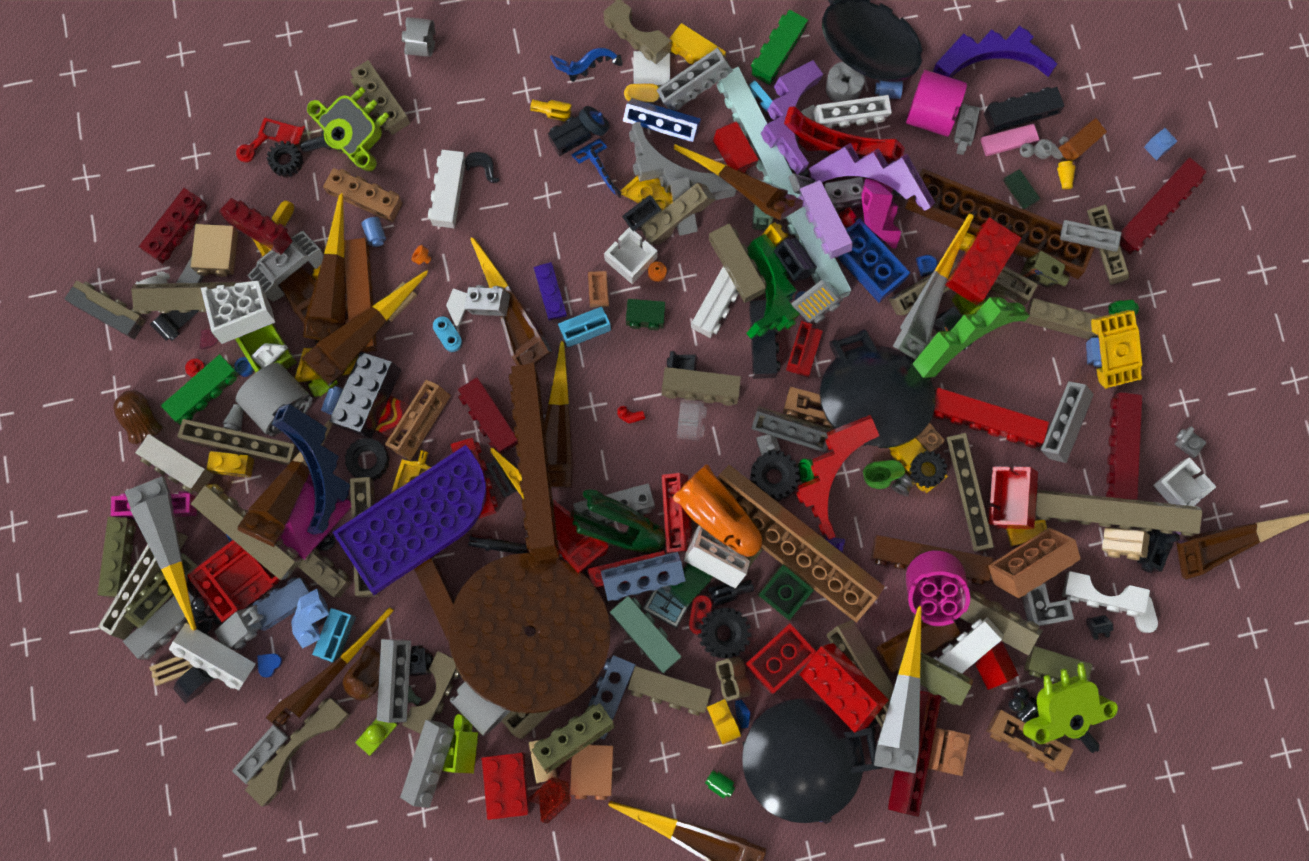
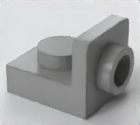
(1189, 442)

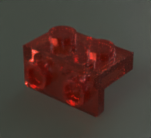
(552, 798)

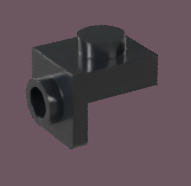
(686, 362)

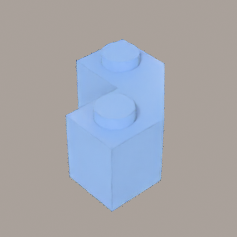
(309, 610)

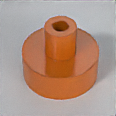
(421, 255)
(657, 271)

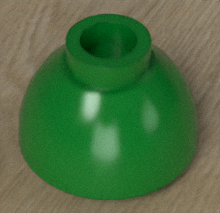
(805, 470)

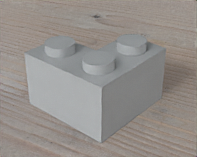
(1041, 611)

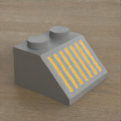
(817, 302)

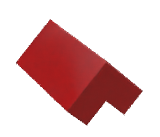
(735, 147)
(804, 349)
(996, 666)

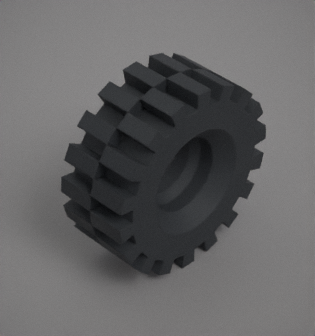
(781, 463)
(738, 633)

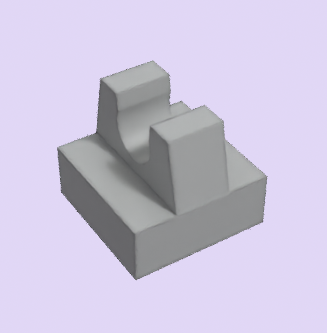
(767, 444)

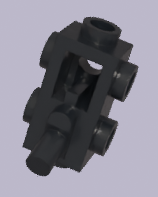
(1158, 550)

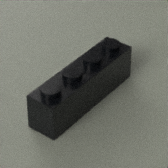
(1023, 109)
(764, 347)

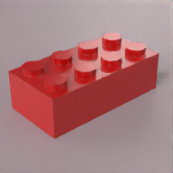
(983, 261)
(843, 687)

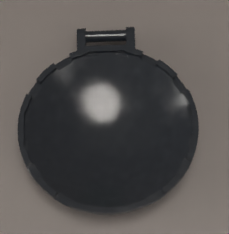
(872, 39)
(876, 384)
(804, 760)

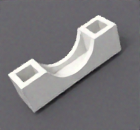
(1131, 600)

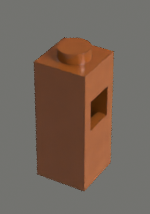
(1082, 140)

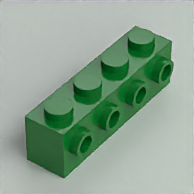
(779, 47)
(200, 390)

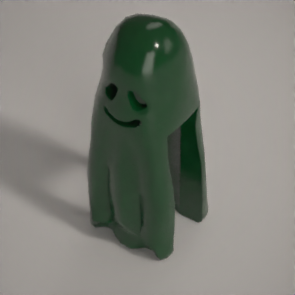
(641, 535)

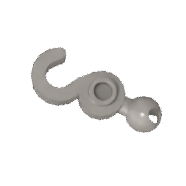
(1043, 149)

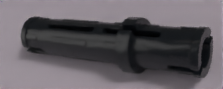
(489, 543)

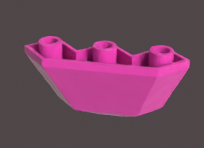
(880, 211)

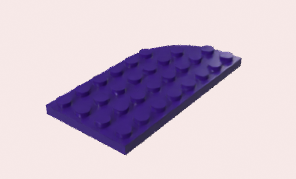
(415, 520)

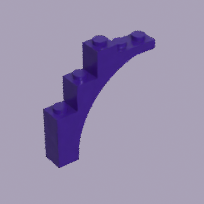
(993, 46)

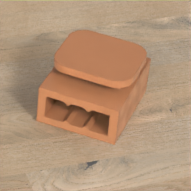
(949, 752)
(592, 772)

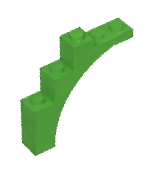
(969, 328)

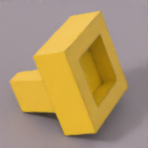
(775, 233)

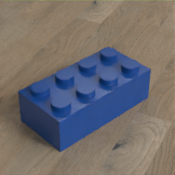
(872, 262)

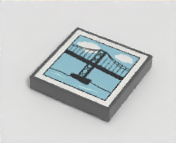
(665, 606)

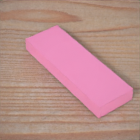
(1009, 139)

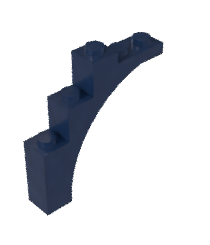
(308, 437)

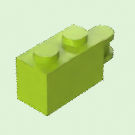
(462, 748)

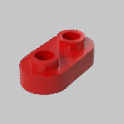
(847, 217)
(697, 614)

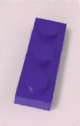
(550, 291)

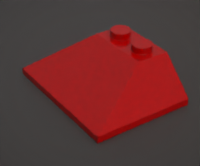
(232, 580)

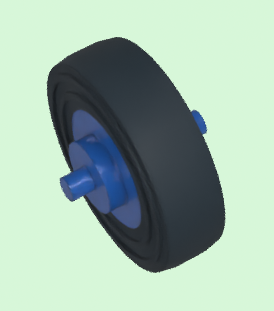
(594, 120)

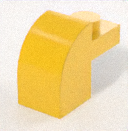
(723, 721)

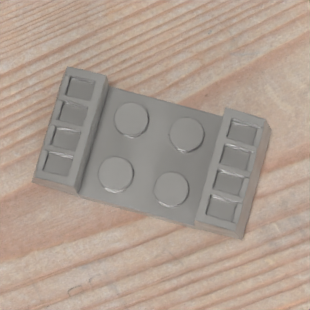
(275, 268)

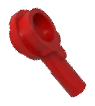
(246, 152)

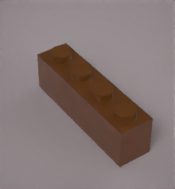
(931, 638)

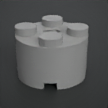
(419, 37)
(844, 83)

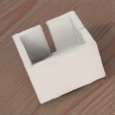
(630, 259)
(1181, 488)

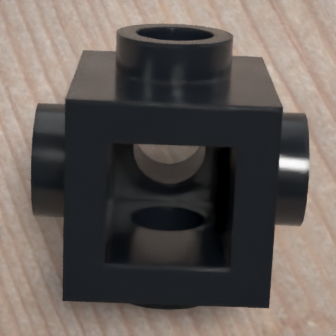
(420, 661)

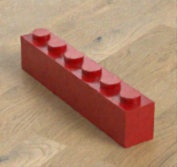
(990, 418)

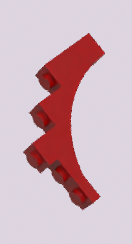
(819, 137)
(843, 442)

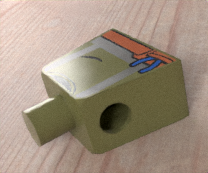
(1044, 270)

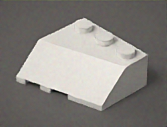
(237, 309)

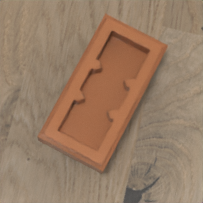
(598, 289)

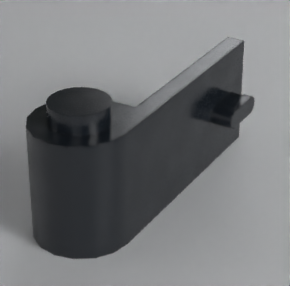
(169, 323)

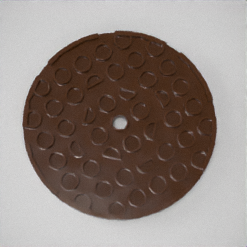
(523, 670)

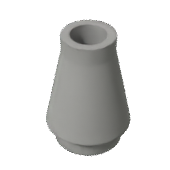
(234, 418)

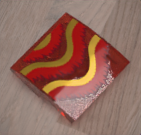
(391, 416)

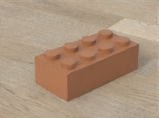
(1034, 562)

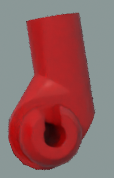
(629, 417)

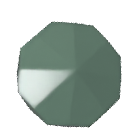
(412, 698)

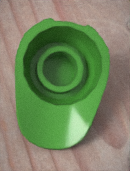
(882, 473)

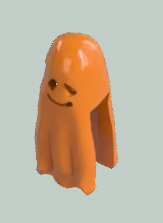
(718, 512)

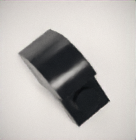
(192, 683)

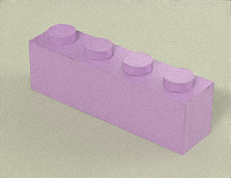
(825, 220)

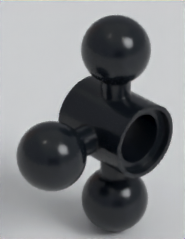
(199, 606)
(1023, 704)

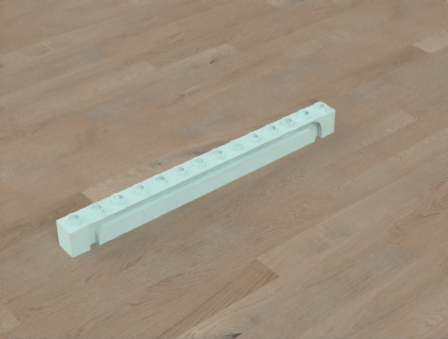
(777, 172)

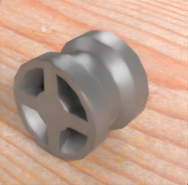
(903, 485)

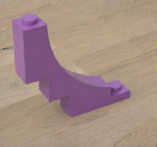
(899, 174)

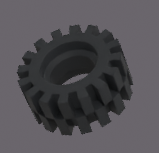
(282, 149)
(936, 460)

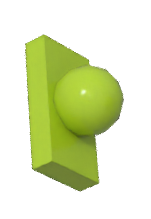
(375, 736)

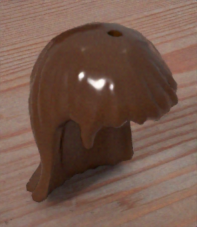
(135, 416)
(363, 676)

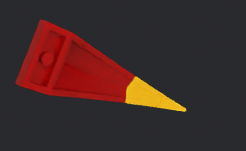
(574, 547)

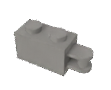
(240, 628)

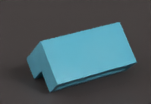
(584, 327)
(334, 635)

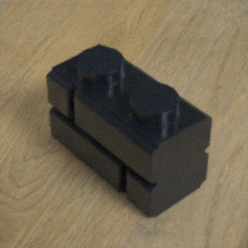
(568, 135)
(795, 259)

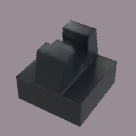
(1098, 625)

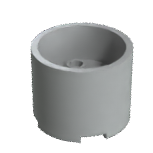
(267, 392)
(478, 712)

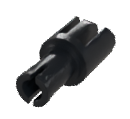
(725, 593)

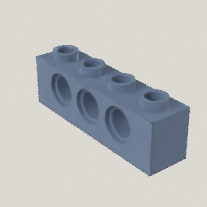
(634, 571)
(625, 670)

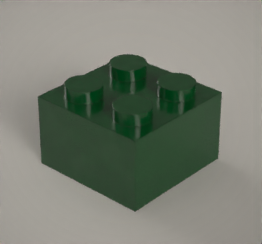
(785, 592)

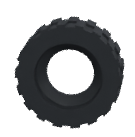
(367, 445)

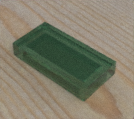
(1021, 189)

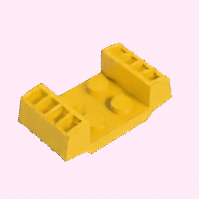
(1118, 348)

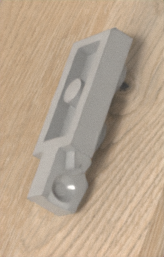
(966, 127)

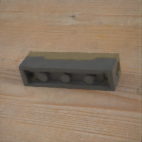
(104, 309)
(790, 428)

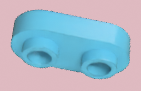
(758, 92)
(447, 333)

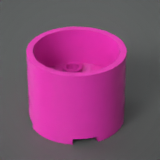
(936, 103)
(932, 574)

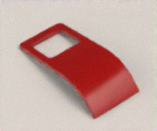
(285, 133)

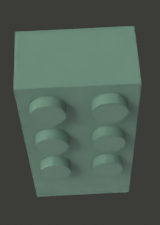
(645, 634)

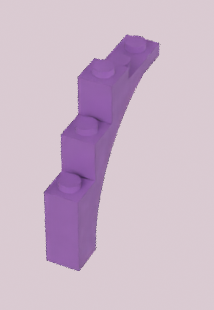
(790, 89)

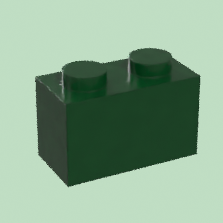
(645, 314)
(694, 583)

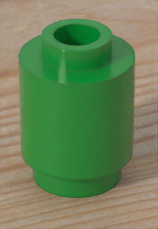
(1123, 305)
(720, 784)

